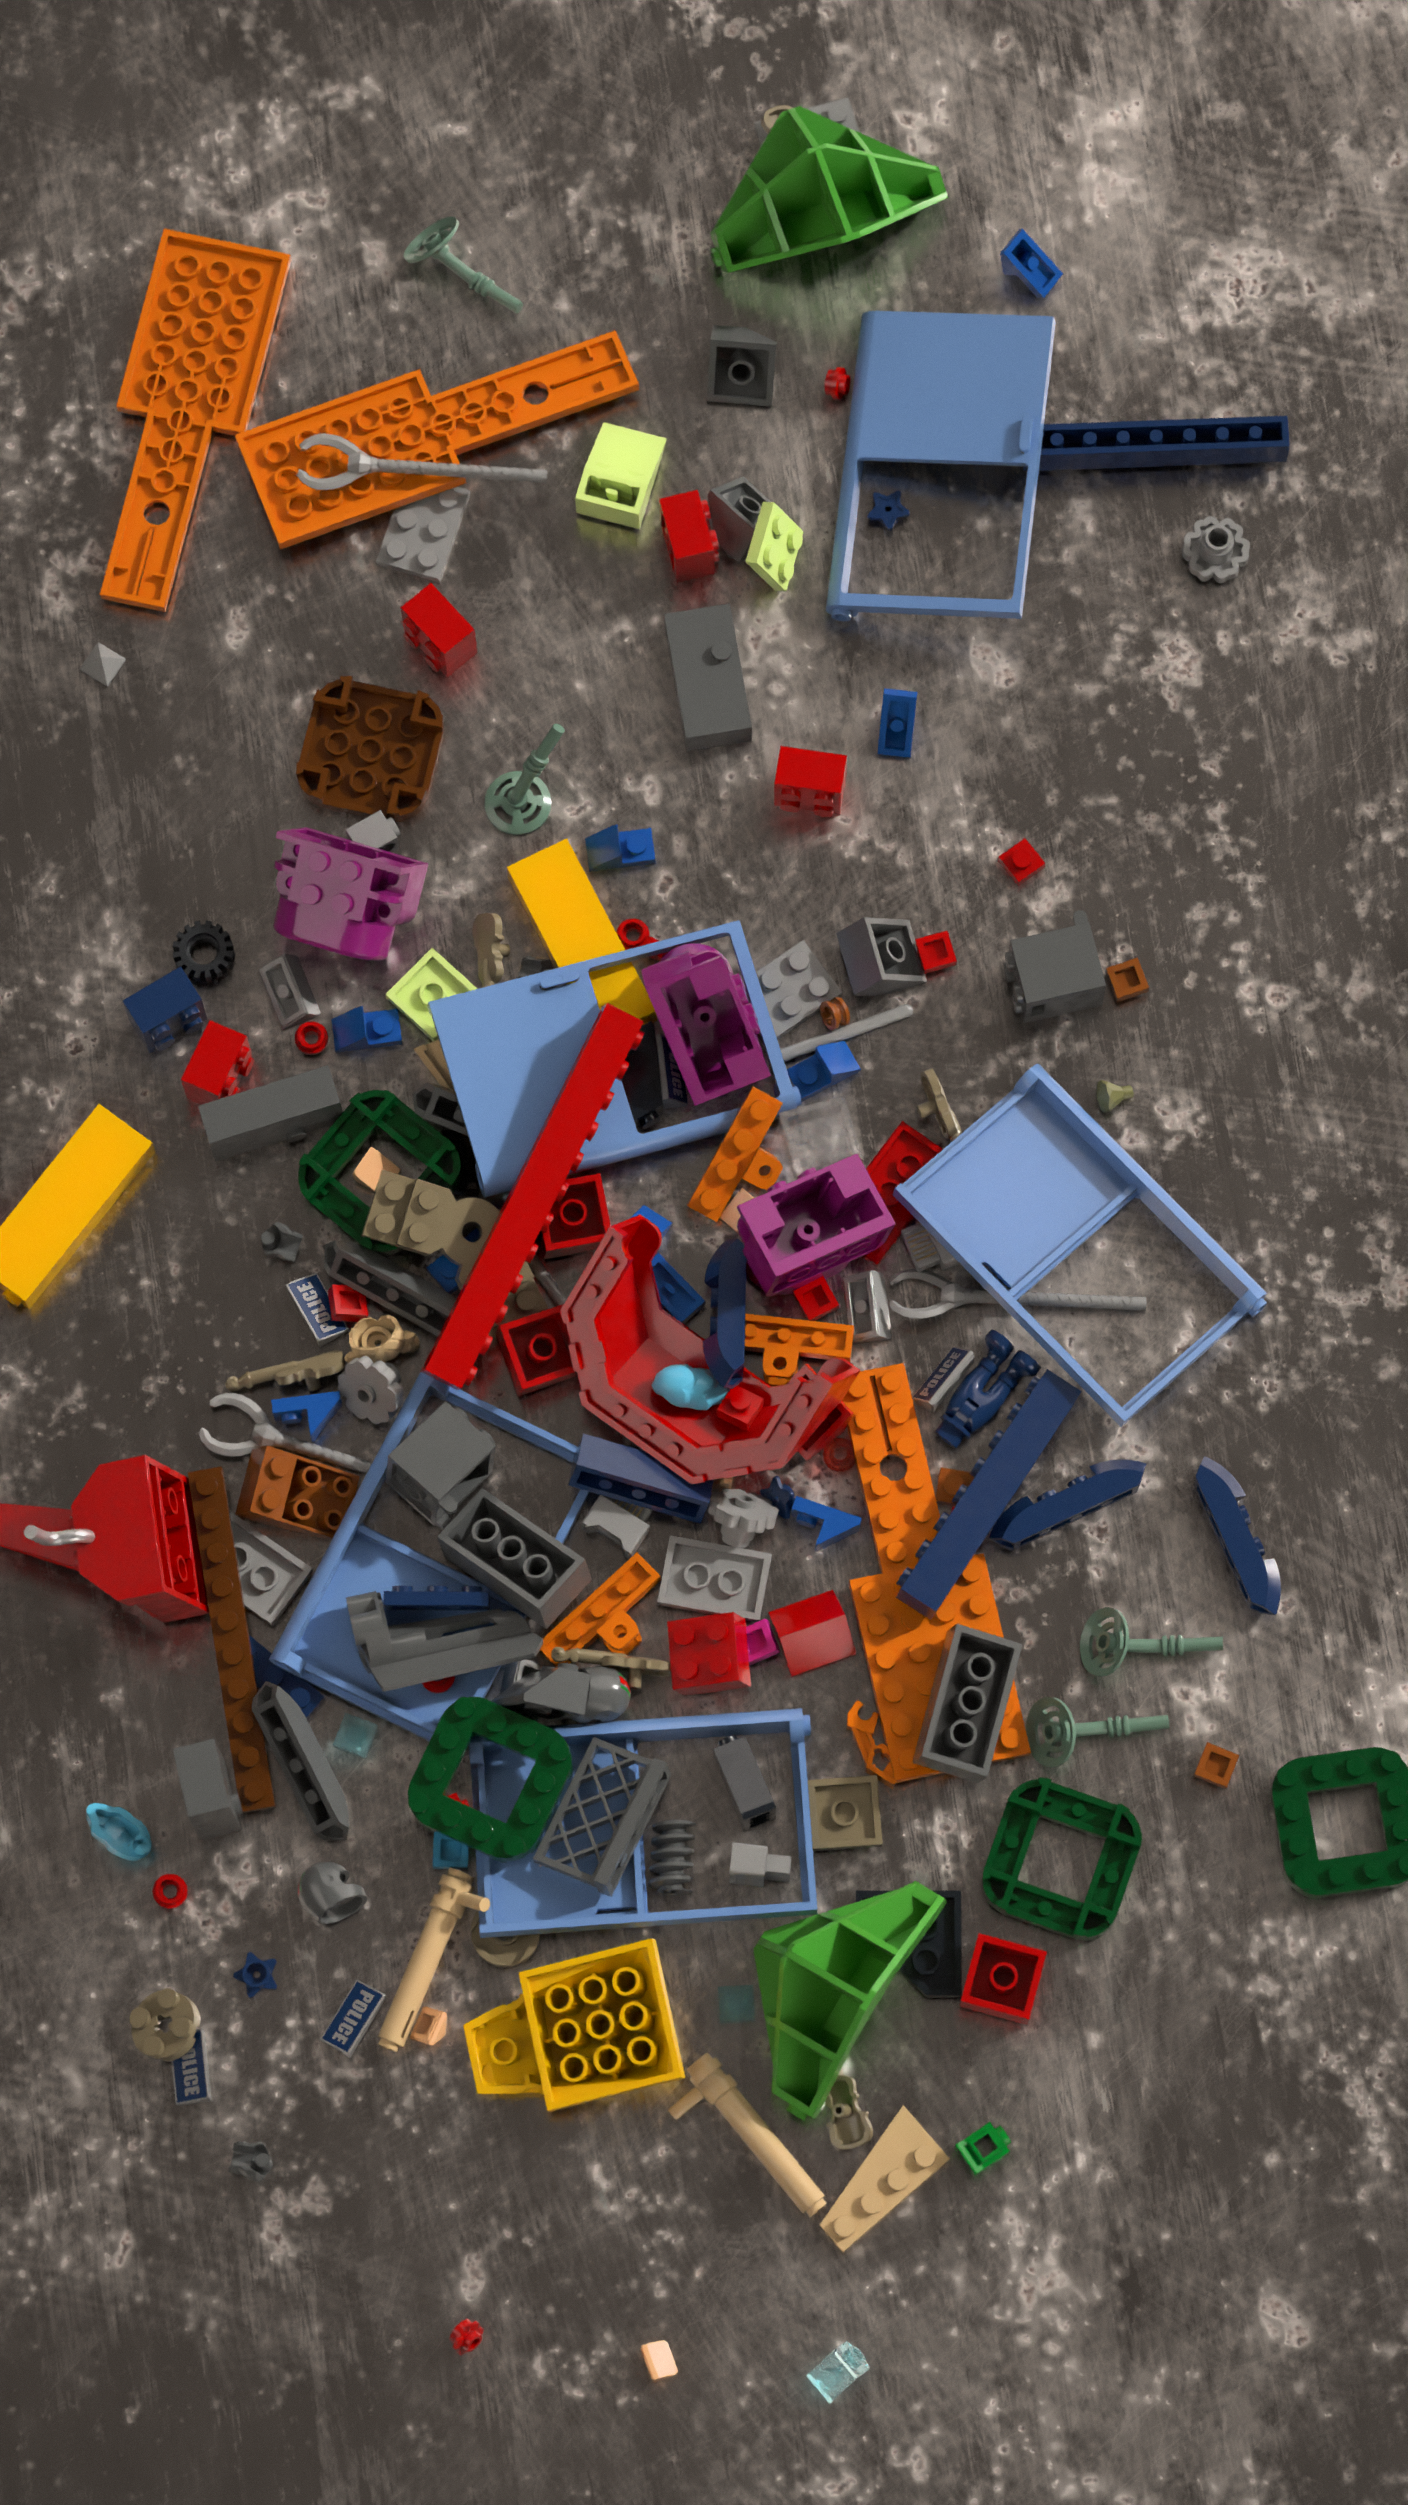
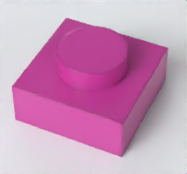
(761, 1641)

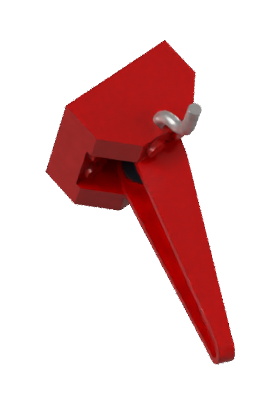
(124, 1534)

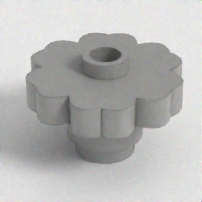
(1215, 549)
(371, 1389)
(741, 1515)

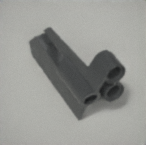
(418, 1652)

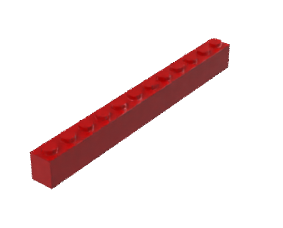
(532, 1197)

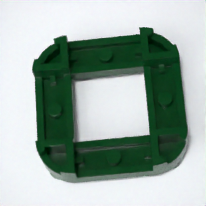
(346, 1137)
(536, 1801)
(1078, 1811)
(1295, 1829)

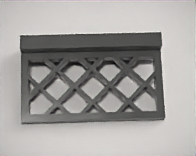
(629, 1828)

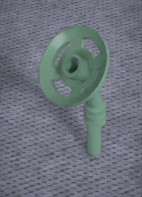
(437, 247)
(521, 795)
(1116, 1644)
(1062, 1731)

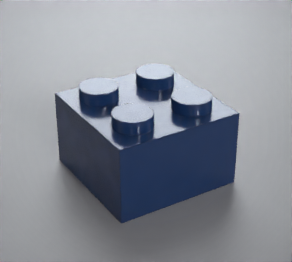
(165, 1010)

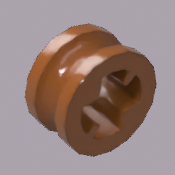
(835, 1013)

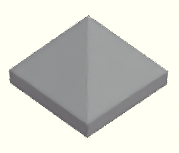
(102, 664)

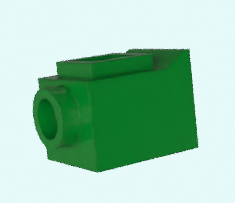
(972, 2155)

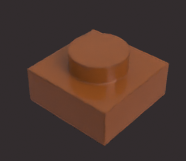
(1127, 979)
(949, 1483)
(1216, 1765)

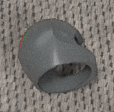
(607, 1695)
(325, 1886)

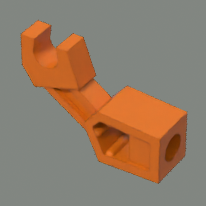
(863, 1735)

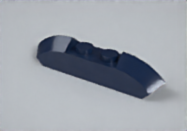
(726, 1337)
(1029, 1521)
(1256, 1577)

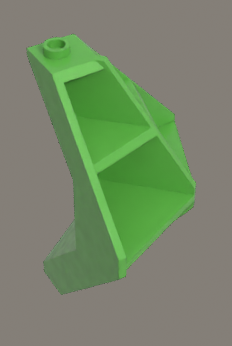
(816, 190)
(826, 1980)

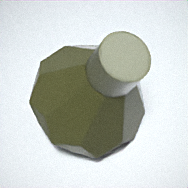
(1110, 1095)

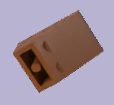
(295, 1493)

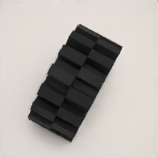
(204, 933)

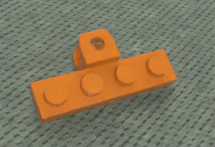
(739, 1156)
(788, 1339)
(605, 1614)

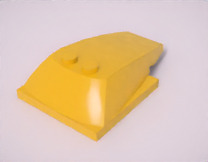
(580, 2030)

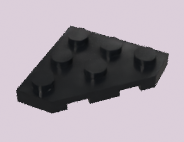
(937, 1959)

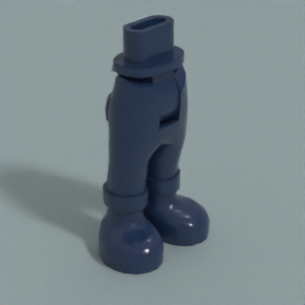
(973, 1408)

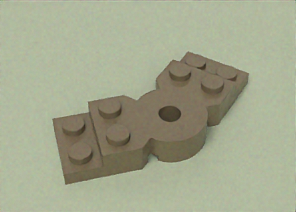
(429, 1218)

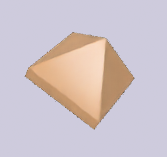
(429, 2026)

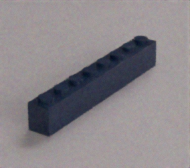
(1164, 443)
(988, 1494)

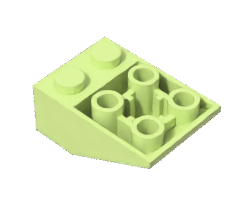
(619, 475)

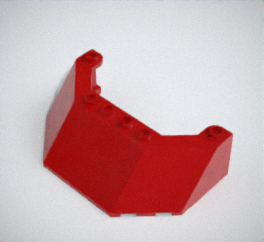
(626, 1338)

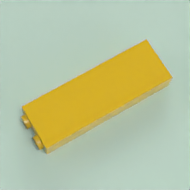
(576, 925)
(68, 1203)

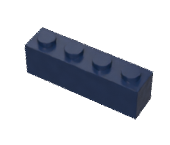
(636, 1479)

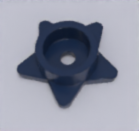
(888, 518)
(781, 1491)
(254, 1965)

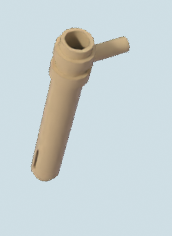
(446, 1908)
(722, 2092)

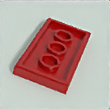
(894, 1164)

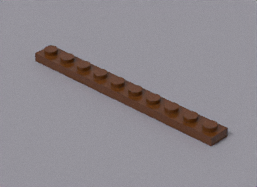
(231, 1638)

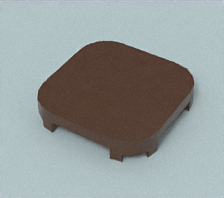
(370, 750)

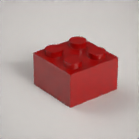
(688, 535)
(438, 630)
(810, 781)
(217, 1064)
(578, 1219)
(536, 1350)
(709, 1654)
(1003, 1979)

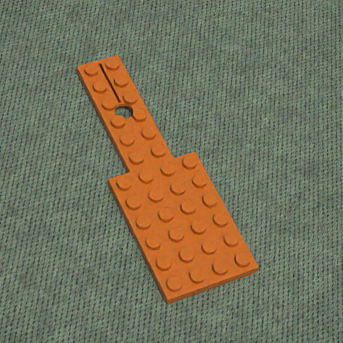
(190, 376)
(407, 423)
(897, 1640)

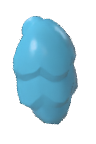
(689, 1387)
(119, 1831)

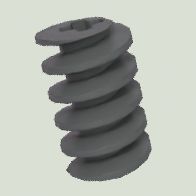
(671, 1857)

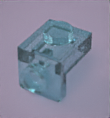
(838, 2371)

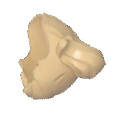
(387, 1332)

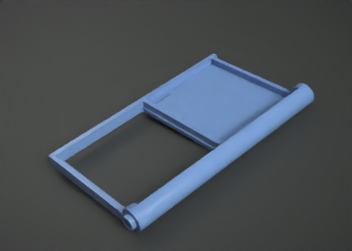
(945, 395)
(517, 1044)
(1032, 1190)
(359, 1560)
(543, 1901)

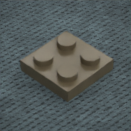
(845, 1813)

